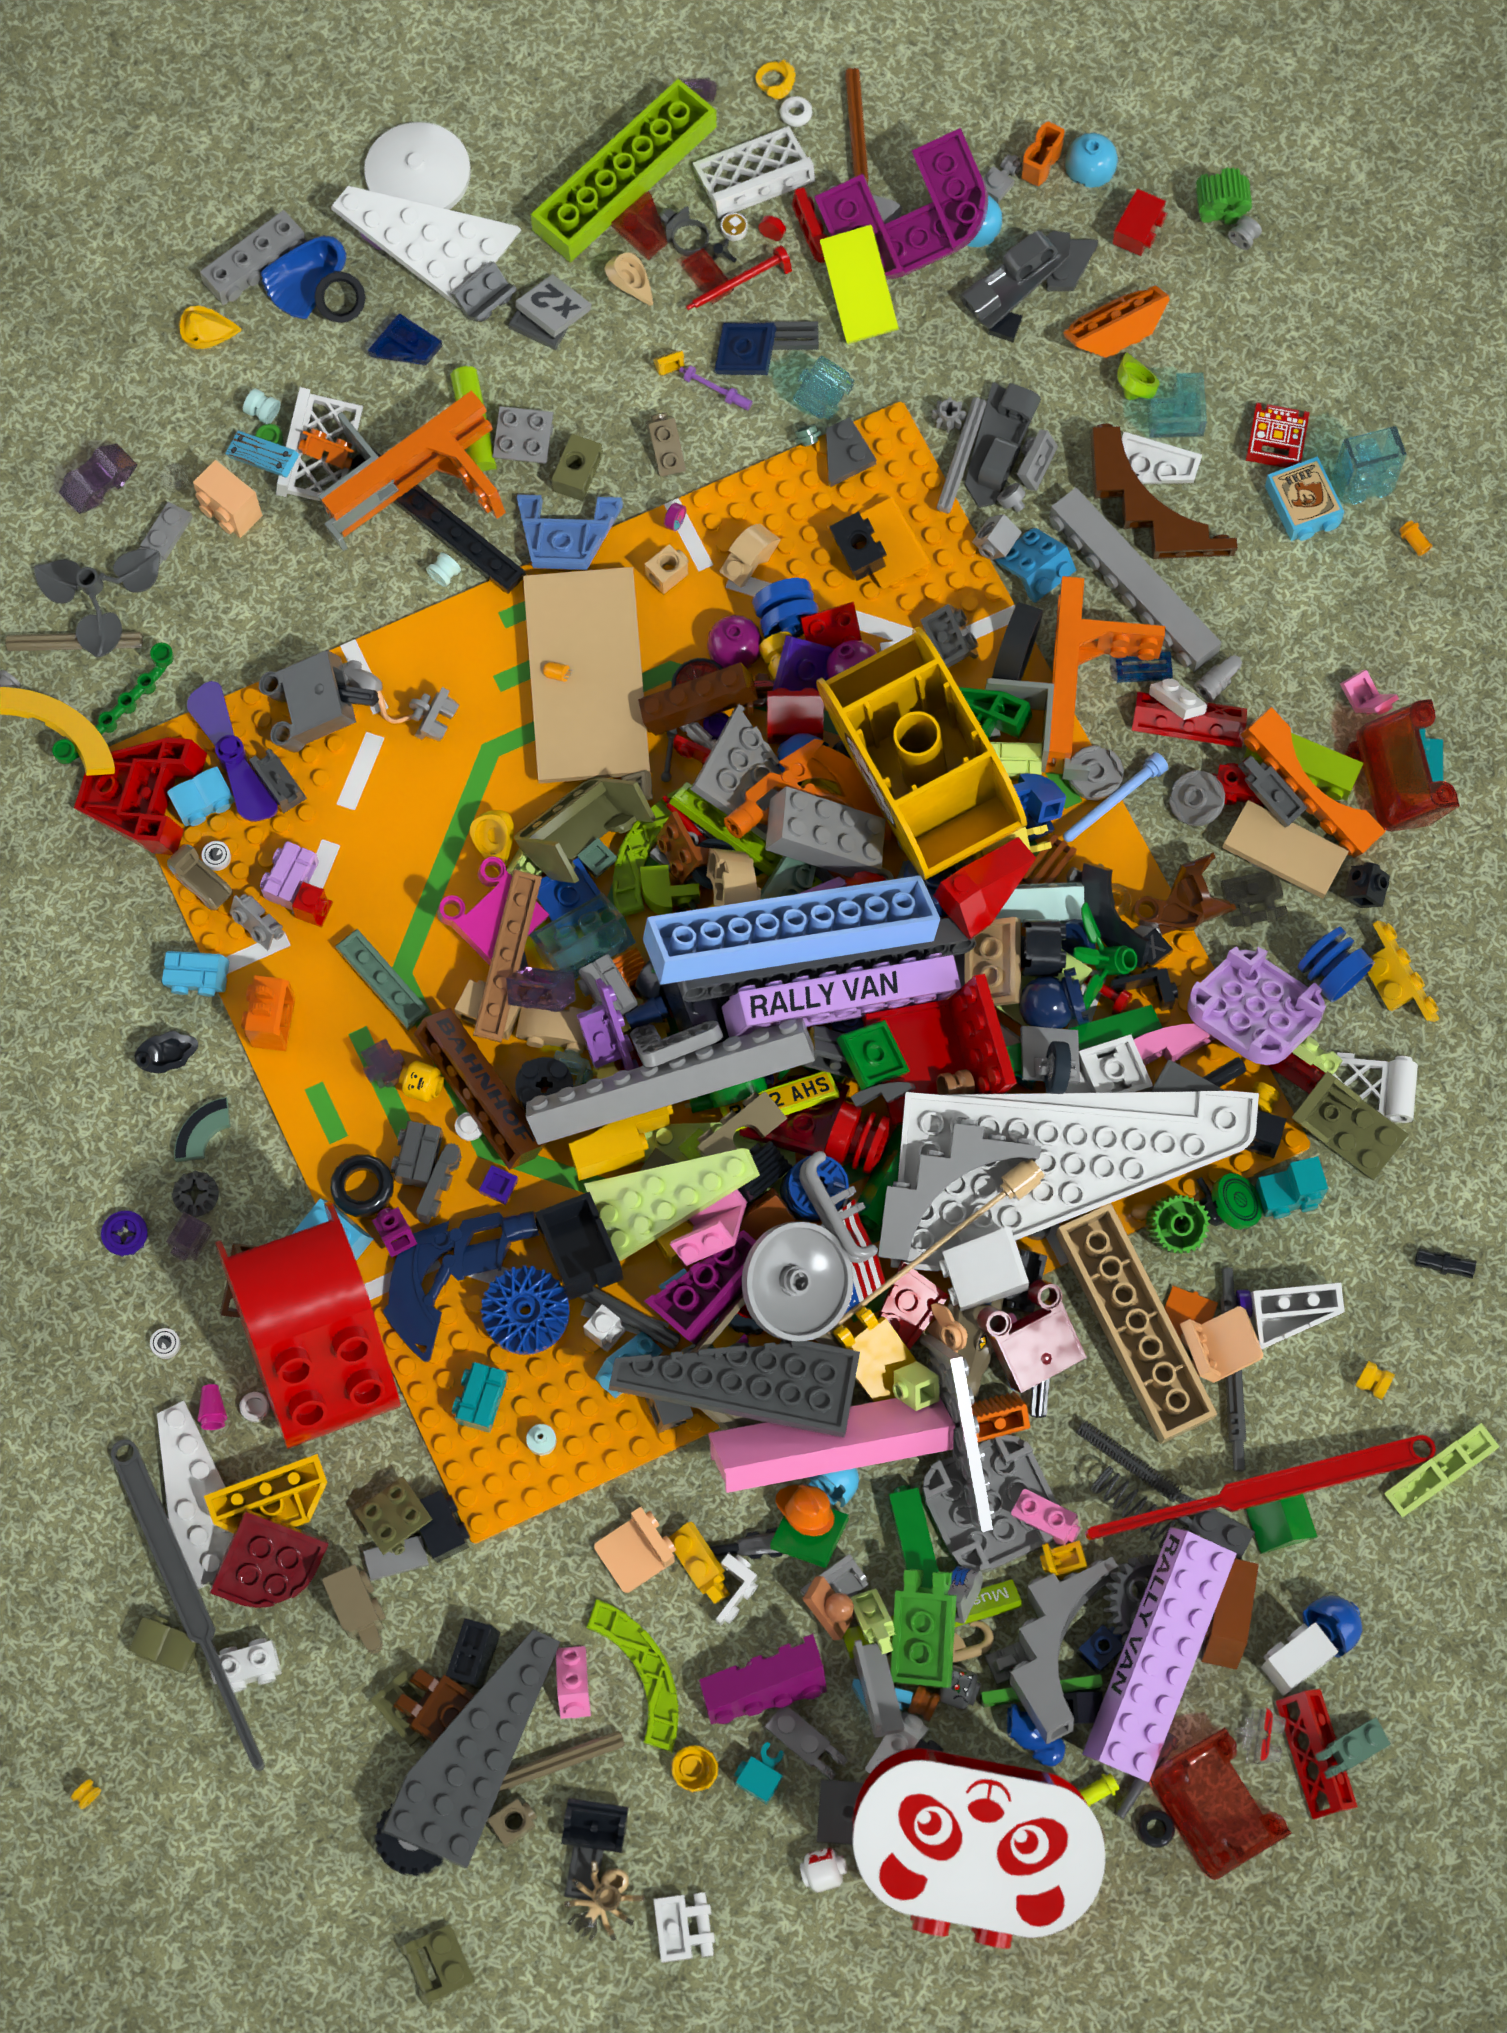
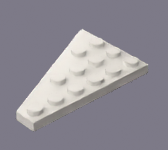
(428, 240)

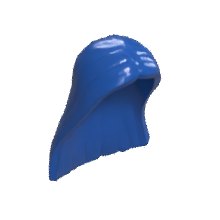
(294, 276)

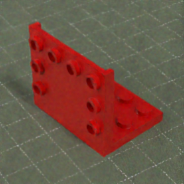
(947, 1039)

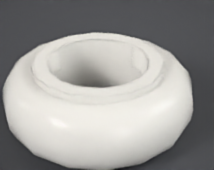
(798, 120)

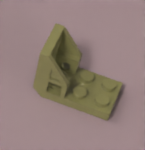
(1349, 1126)

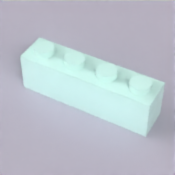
(1045, 901)

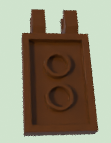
(437, 1707)

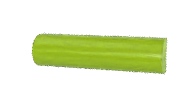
(463, 381)

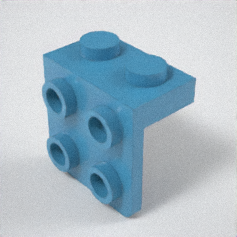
(1038, 563)

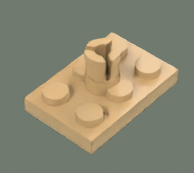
(999, 958)

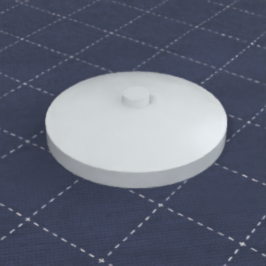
(419, 165)

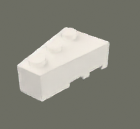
(1292, 1310)

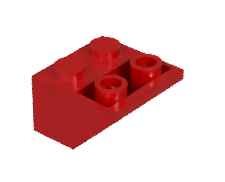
(794, 714)

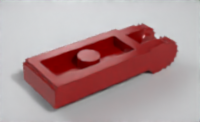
(810, 225)

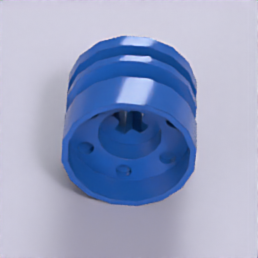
(1331, 959)
(793, 1194)

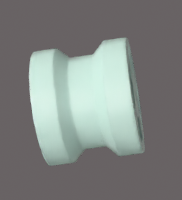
(443, 569)

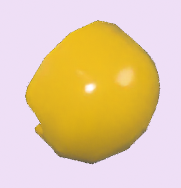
(694, 1768)

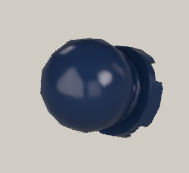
(1053, 1001)

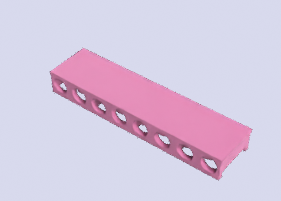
(873, 1435)

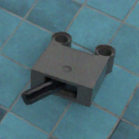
(315, 698)
(1179, 1079)

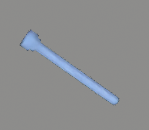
(1154, 766)

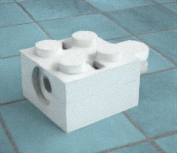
(1112, 1069)

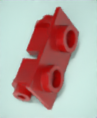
(1299, 1072)

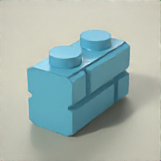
(195, 972)

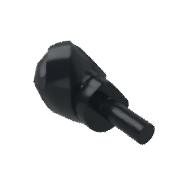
(1210, 1206)

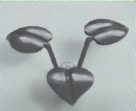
(98, 632)

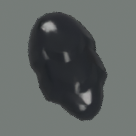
(165, 1052)

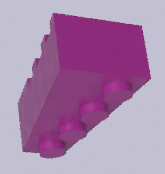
(704, 1292)
(765, 1683)

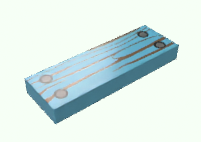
(262, 454)

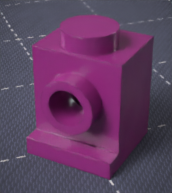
(392, 1225)

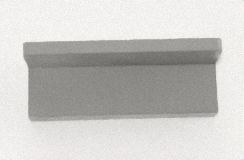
(878, 1690)

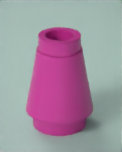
(211, 1408)

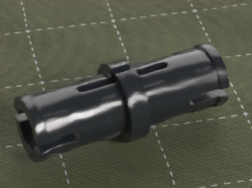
(1445, 1263)

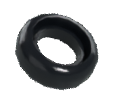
(357, 1163)

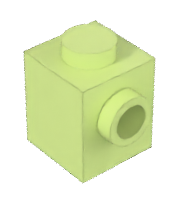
(916, 1386)

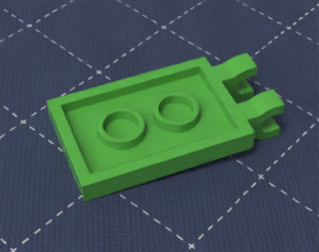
(923, 1631)

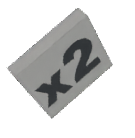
(553, 305)

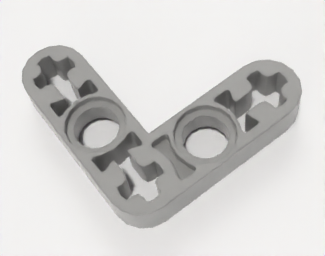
(657, 1051)

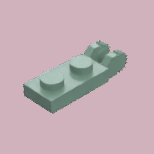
(1354, 1747)

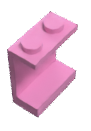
(713, 1229)

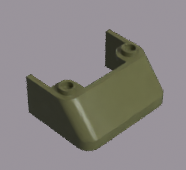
(578, 820)

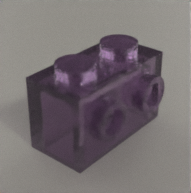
(541, 989)

